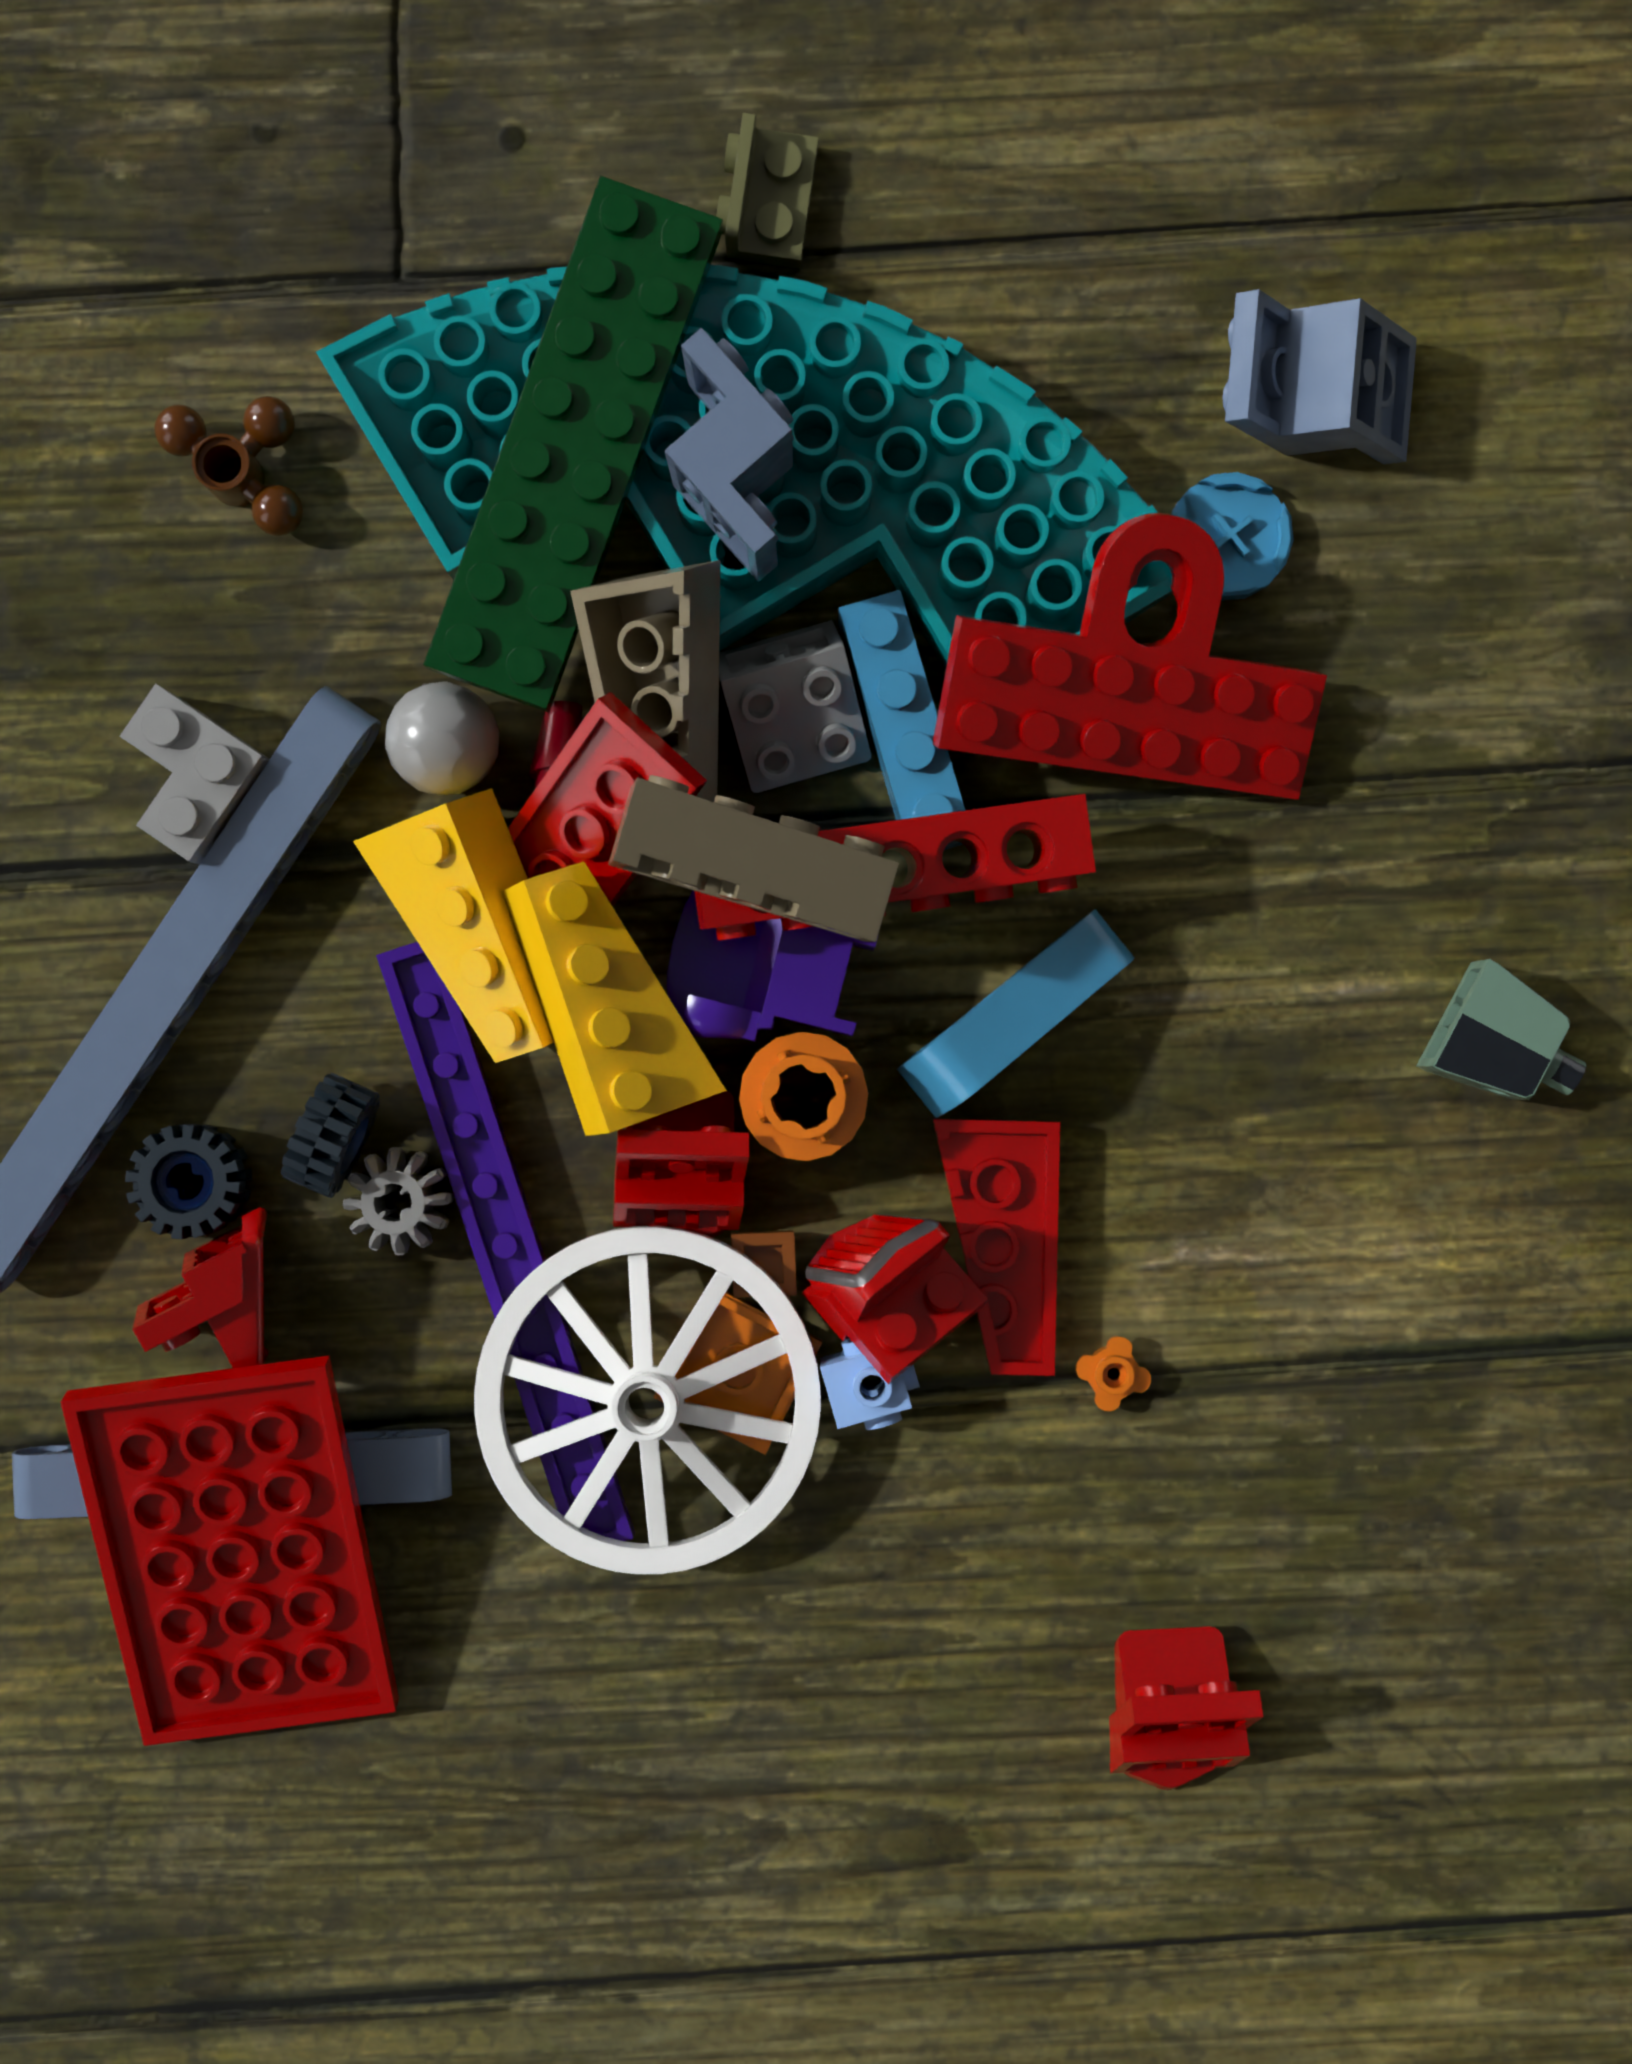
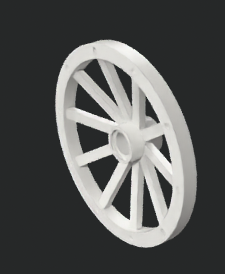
(565, 1531)

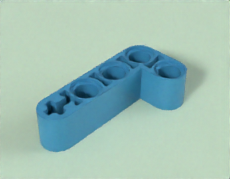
(1015, 1015)

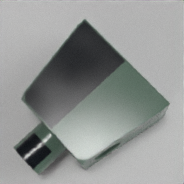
(1501, 1037)

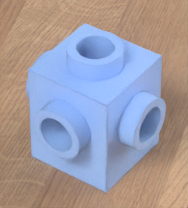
(858, 1403)

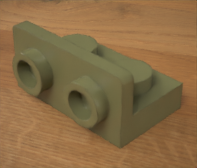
(769, 194)

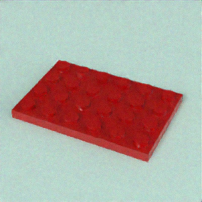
(232, 1549)

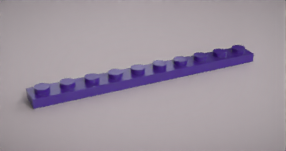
(496, 1216)

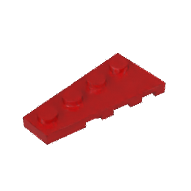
(1007, 1223)

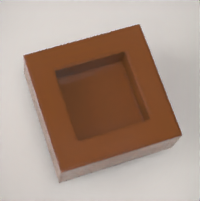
(772, 1252)

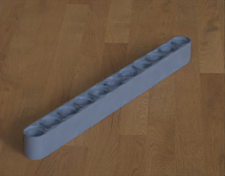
(177, 970)

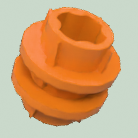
(789, 1136)

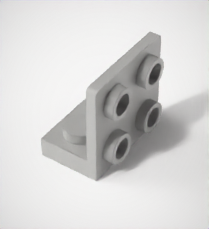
(793, 706)

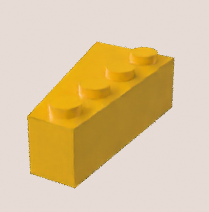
(448, 886)
(604, 1006)

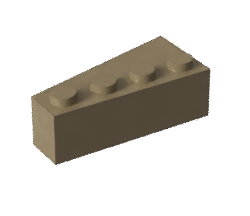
(658, 652)
(753, 860)

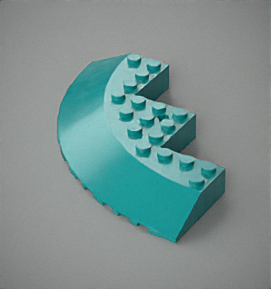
(897, 452)

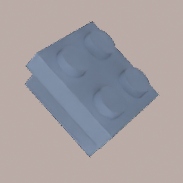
(1320, 377)
(732, 452)

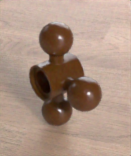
(268, 425)

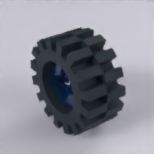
(330, 1135)
(210, 1156)

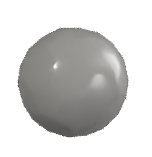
(442, 738)

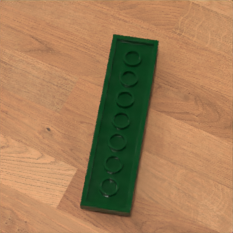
(574, 442)

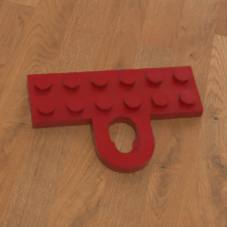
(1131, 705)

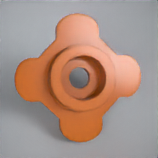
(1095, 1370)

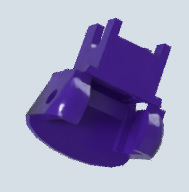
(750, 981)

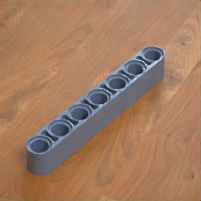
(385, 1466)

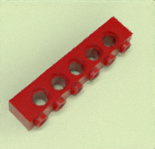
(1054, 825)

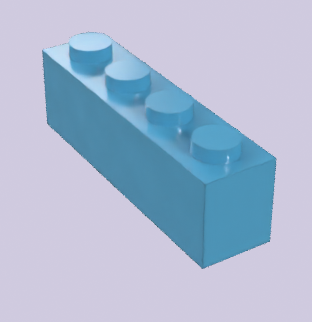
(898, 707)

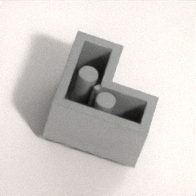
(208, 770)

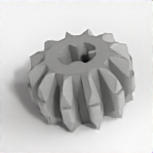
(384, 1182)

